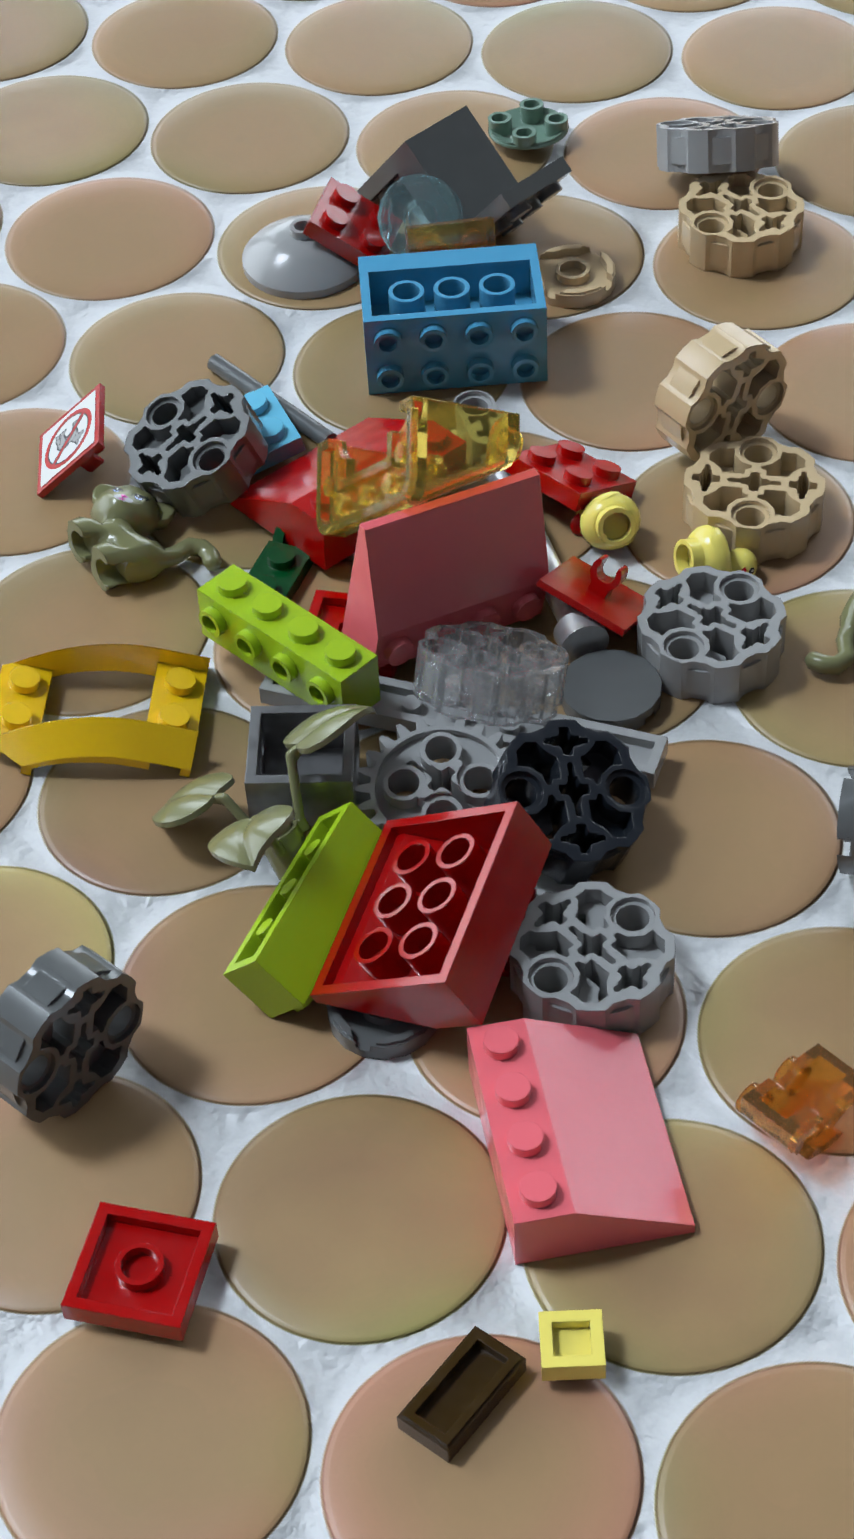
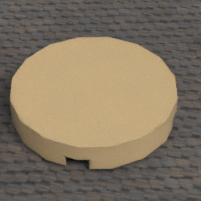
(576, 276)

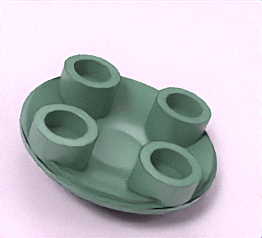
(528, 126)

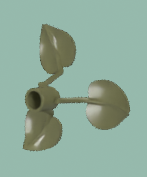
(273, 829)

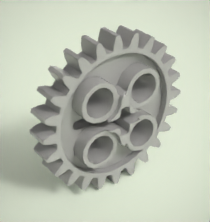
(434, 784)

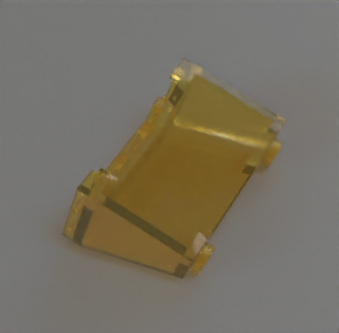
(432, 456)

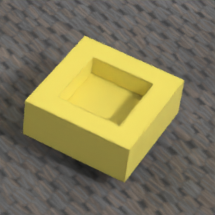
(572, 1345)

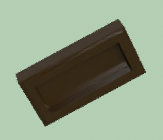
(461, 1393)

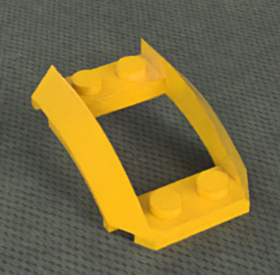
(163, 739)

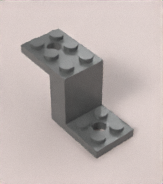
(472, 167)

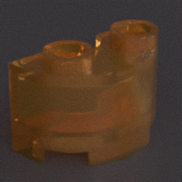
(801, 1101)

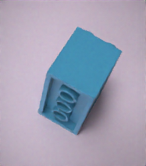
(453, 318)

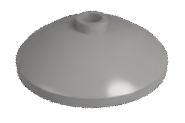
(292, 264)

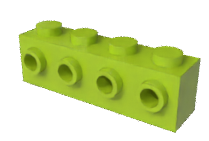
(286, 641)
(303, 915)

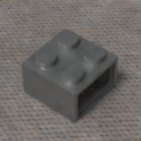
(325, 775)

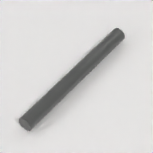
(247, 384)

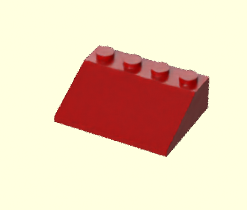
(290, 493)
(436, 916)

